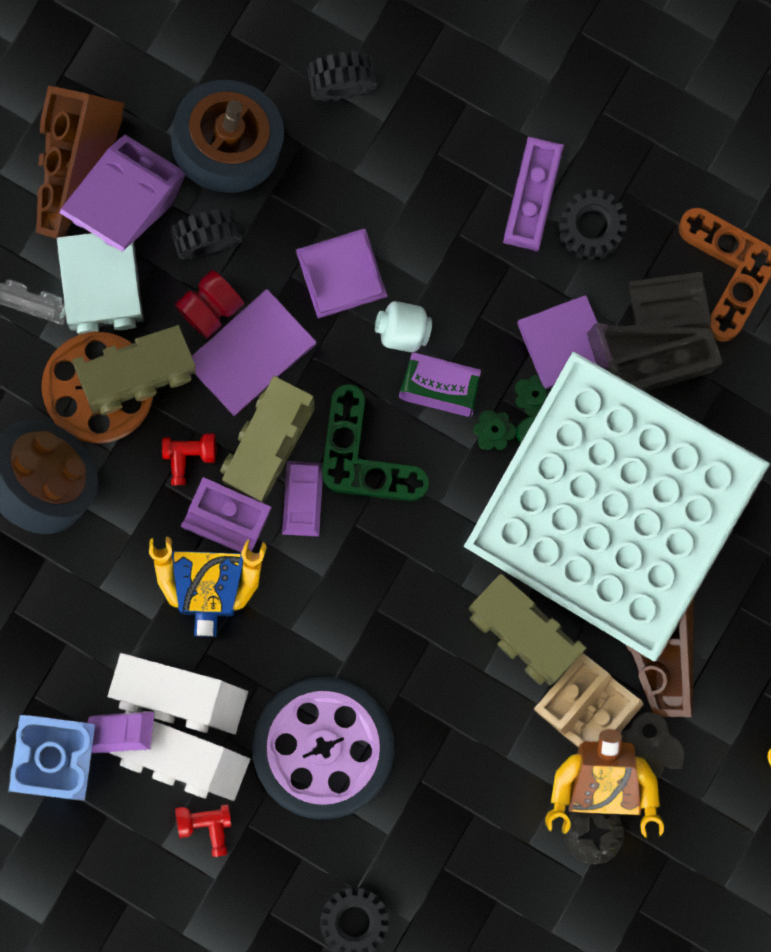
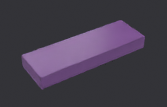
(533, 193)

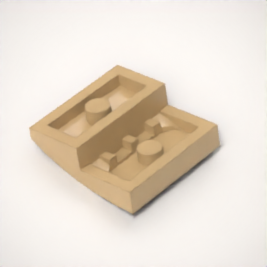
(587, 702)

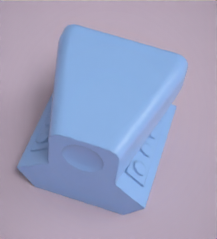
(52, 757)

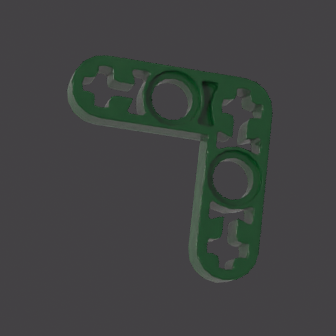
(357, 467)

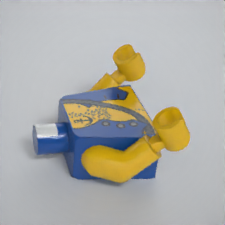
(207, 582)

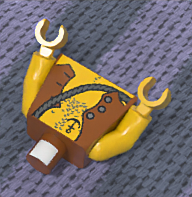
(605, 780)

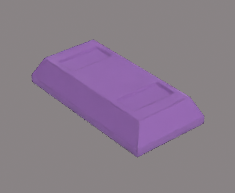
(302, 498)
(122, 732)

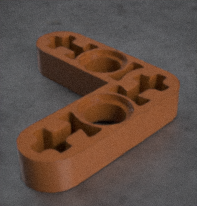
(738, 259)

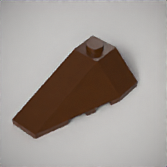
(77, 135)
(670, 678)

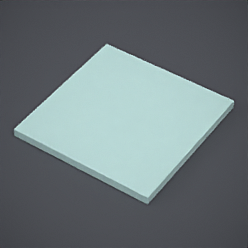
(616, 505)

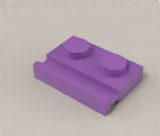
(225, 516)

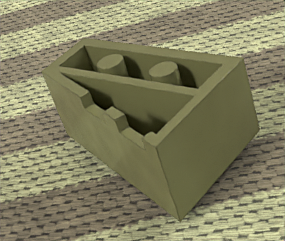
(524, 631)

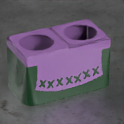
(440, 384)

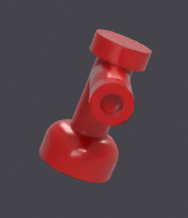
(178, 450)
(215, 820)

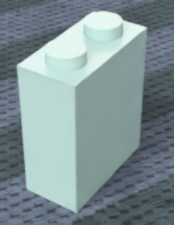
(99, 284)

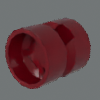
(212, 301)

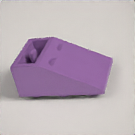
(124, 193)

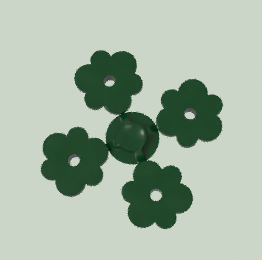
(507, 431)

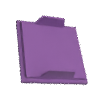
(341, 273)

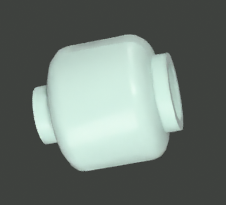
(403, 326)

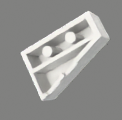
(177, 694)
(189, 760)

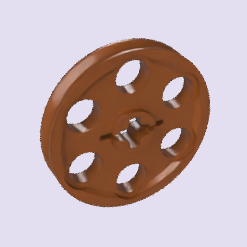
(54, 390)

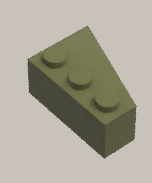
(135, 370)
(268, 439)

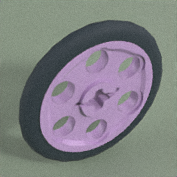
(365, 777)

